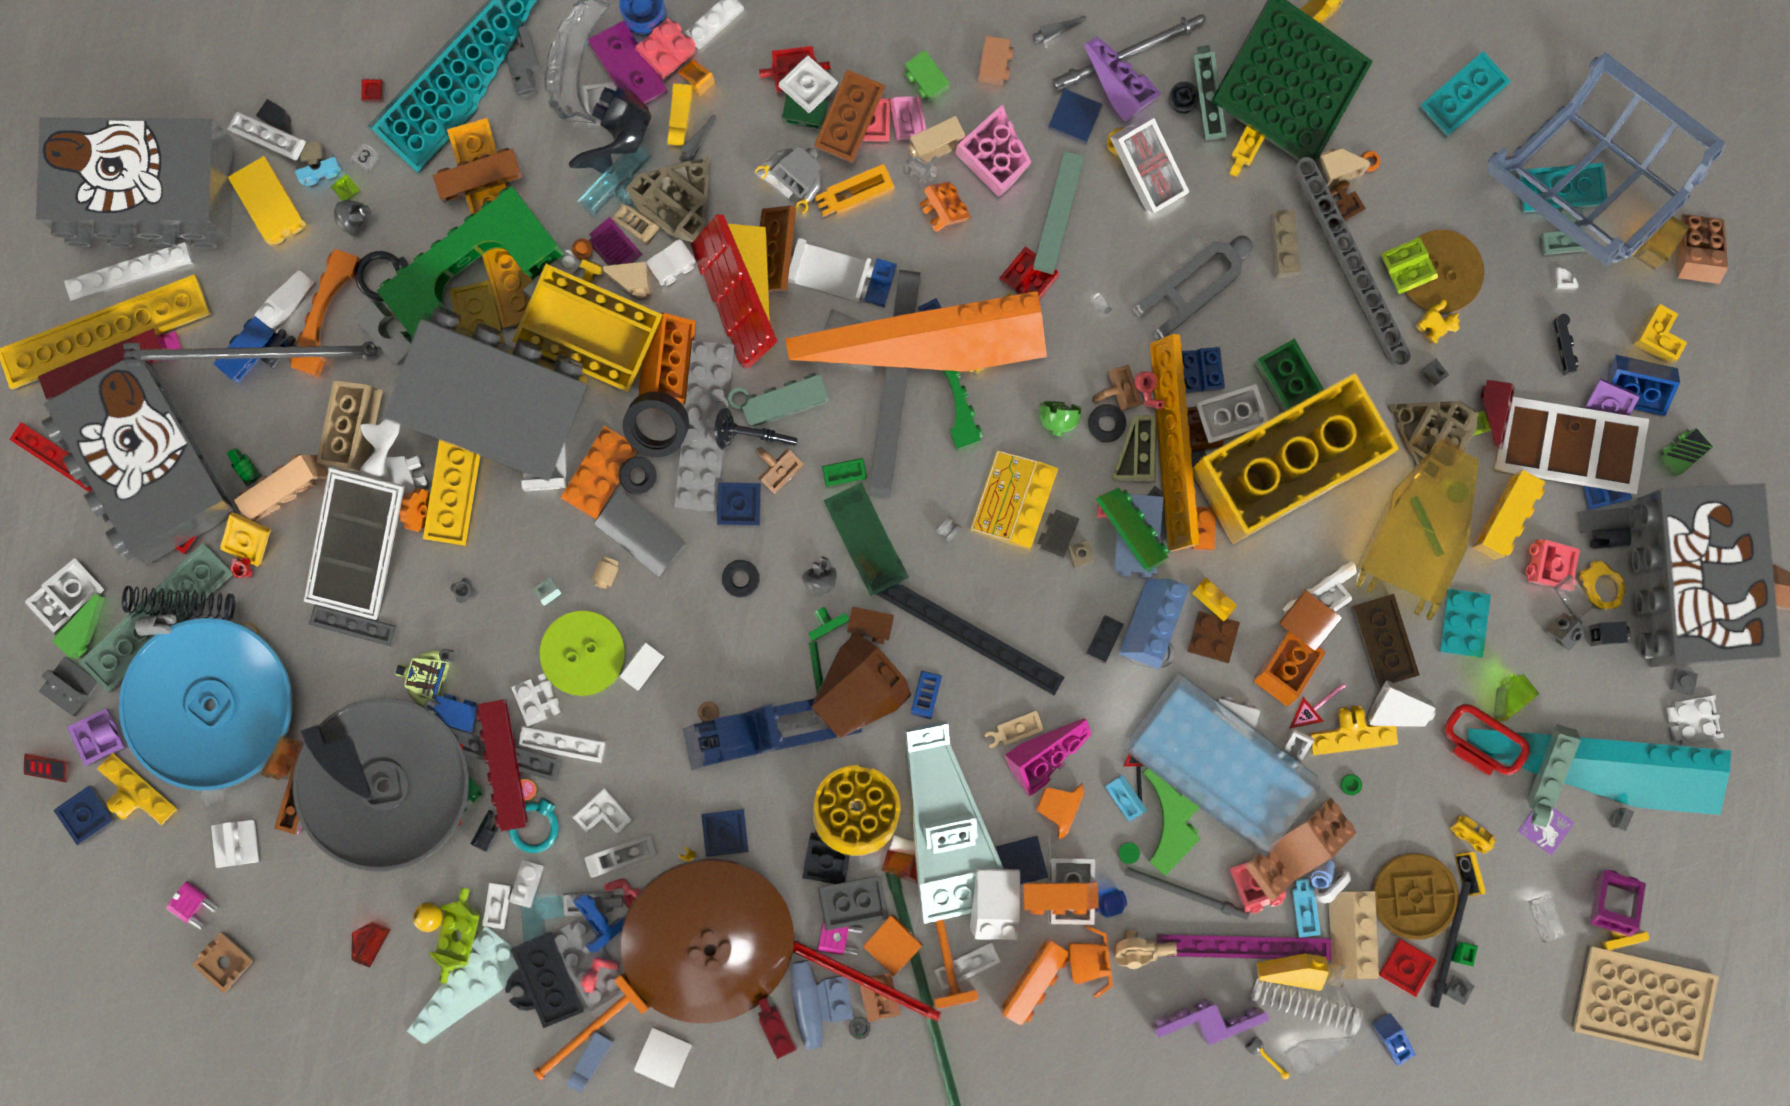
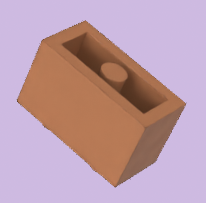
(994, 61)

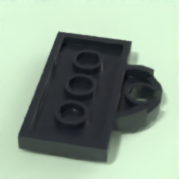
(543, 981)

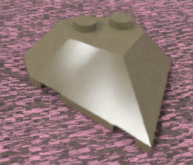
(674, 197)
(1428, 423)

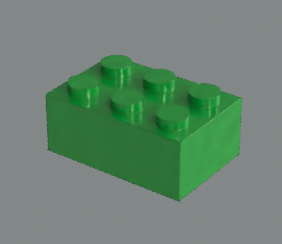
(1289, 375)

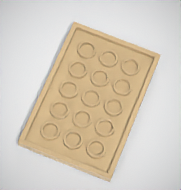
(1645, 1003)

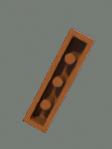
(477, 175)
(288, 818)

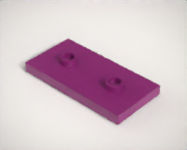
(624, 64)

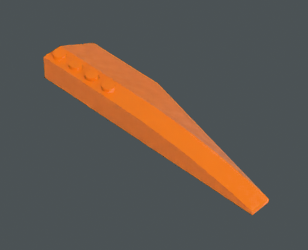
(938, 339)

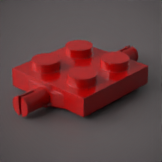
(786, 60)

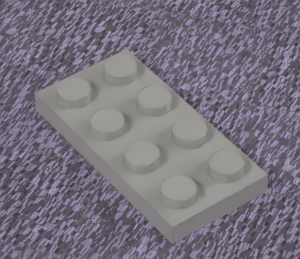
(578, 960)

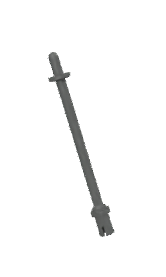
(1074, 76)

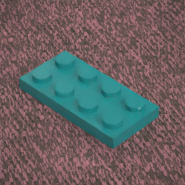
(1465, 93)
(1584, 190)

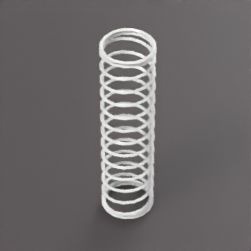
(1353, 1027)

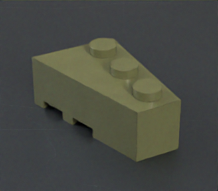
(1138, 454)

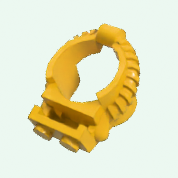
(1590, 577)

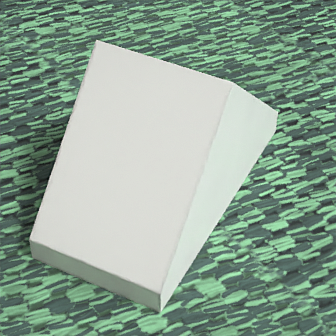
(1297, 744)

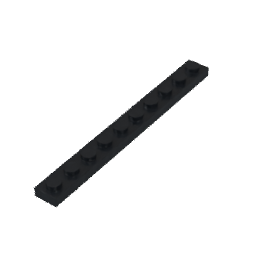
(973, 637)

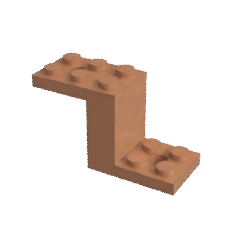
(1302, 849)

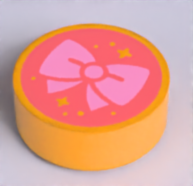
(529, 789)

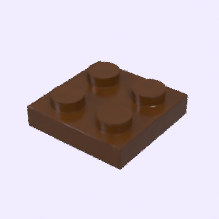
(1213, 637)

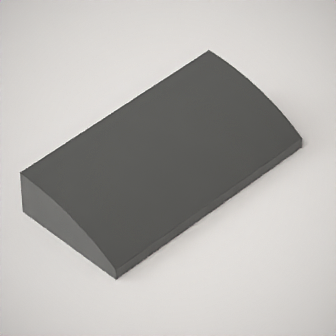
(639, 533)

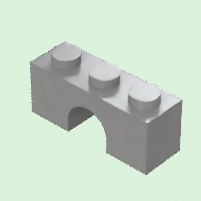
(373, 320)

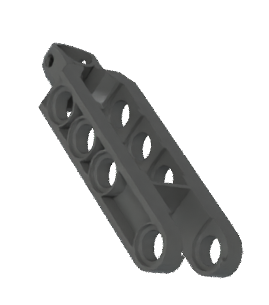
(1235, 252)

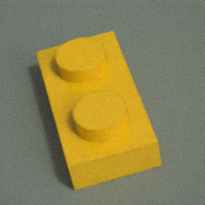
(1214, 599)

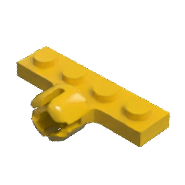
(1352, 734)
(133, 792)

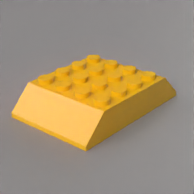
(588, 326)

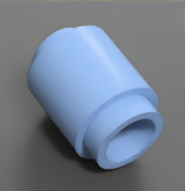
(1323, 875)

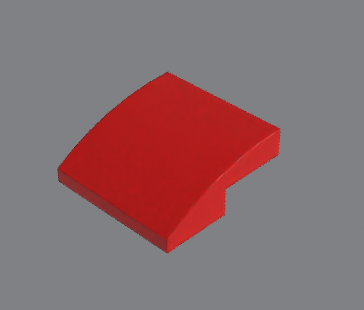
(1023, 278)

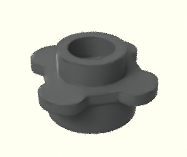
(461, 596)

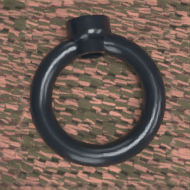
(359, 272)

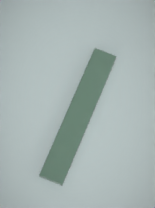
(1058, 212)

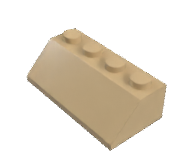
(342, 438)
(1354, 933)

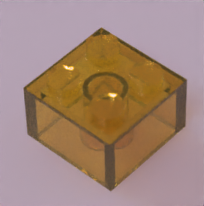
(1662, 243)

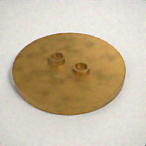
(1458, 271)
(1415, 896)

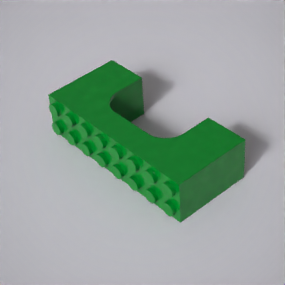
(499, 224)

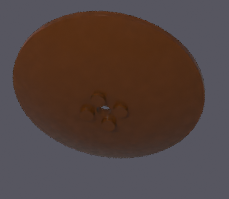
(702, 906)

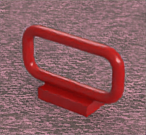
(1476, 757)

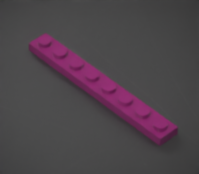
(1245, 946)

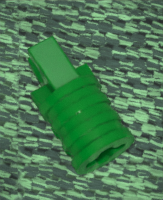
(243, 467)

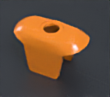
(1060, 807)

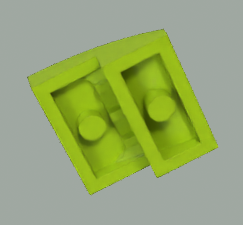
(1409, 265)

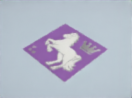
(1547, 837)

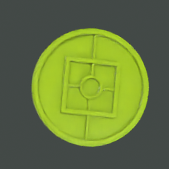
(582, 653)

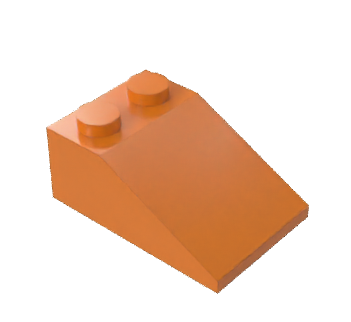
(1289, 669)

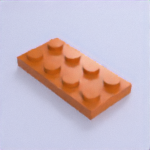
(598, 473)

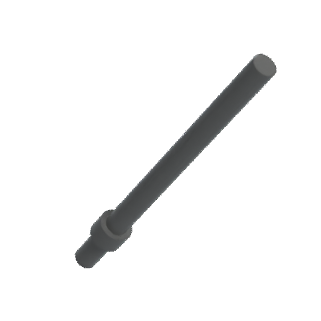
(1226, 908)

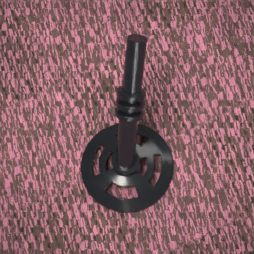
(730, 429)

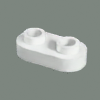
(1340, 880)

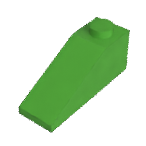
(80, 629)

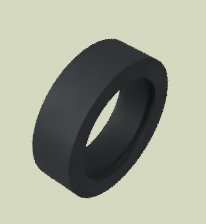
(649, 446)

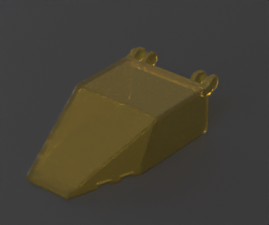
(1424, 528)

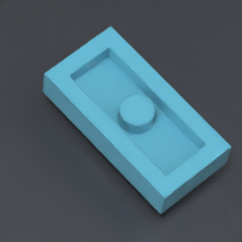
(1125, 798)

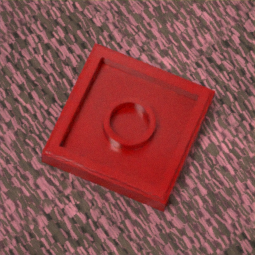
(1407, 967)

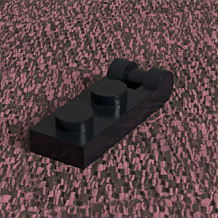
(1564, 344)

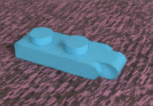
(1305, 908)

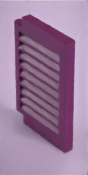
(613, 244)

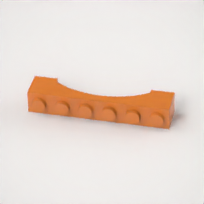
(339, 271)

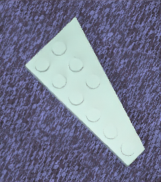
(467, 986)

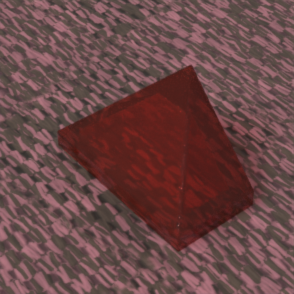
(367, 943)

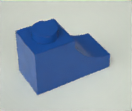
(1394, 1039)

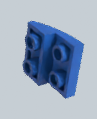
(1203, 370)

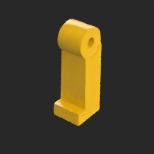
(680, 113)

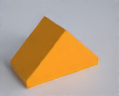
(697, 76)

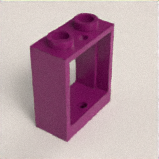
(1612, 920)

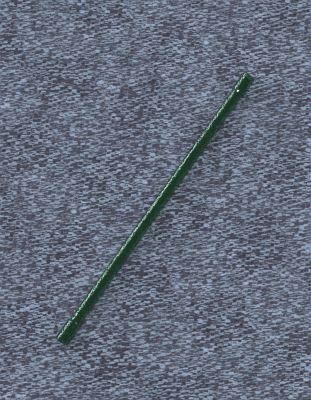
(896, 889)

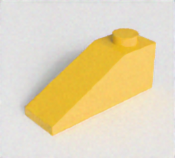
(1298, 970)

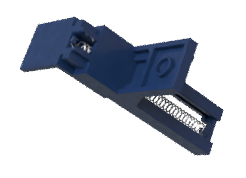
(749, 734)

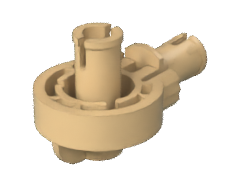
(1134, 951)

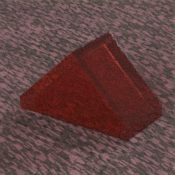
(901, 865)

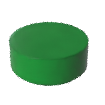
(1350, 784)
(1129, 853)

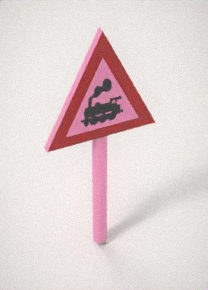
(1307, 714)

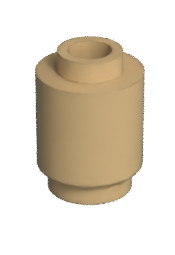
(605, 572)

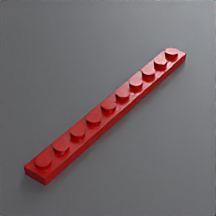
(53, 456)

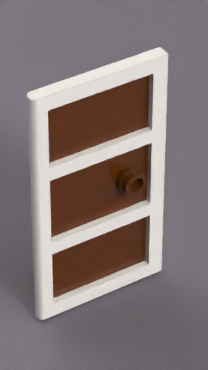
(1574, 445)

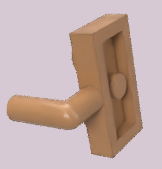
(1123, 388)
(780, 469)

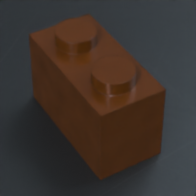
(871, 624)

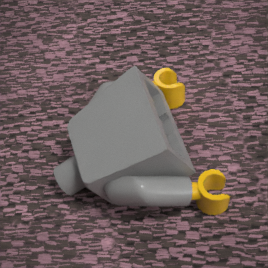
(797, 171)

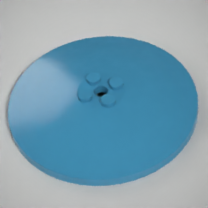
(166, 700)

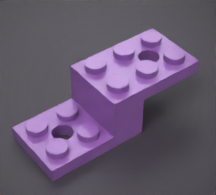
(1210, 1021)

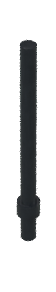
(1440, 984)

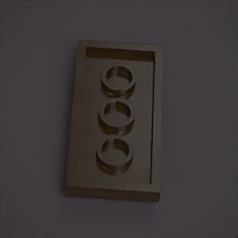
(1385, 640)

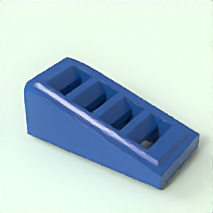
(920, 712)

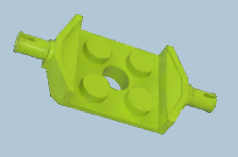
(449, 951)

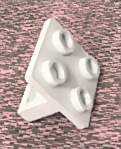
(235, 843)

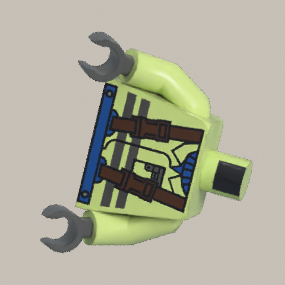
(426, 677)

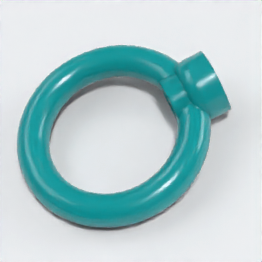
(545, 808)

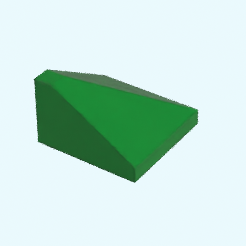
(1465, 954)

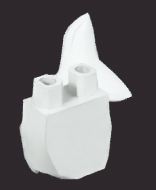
(390, 468)

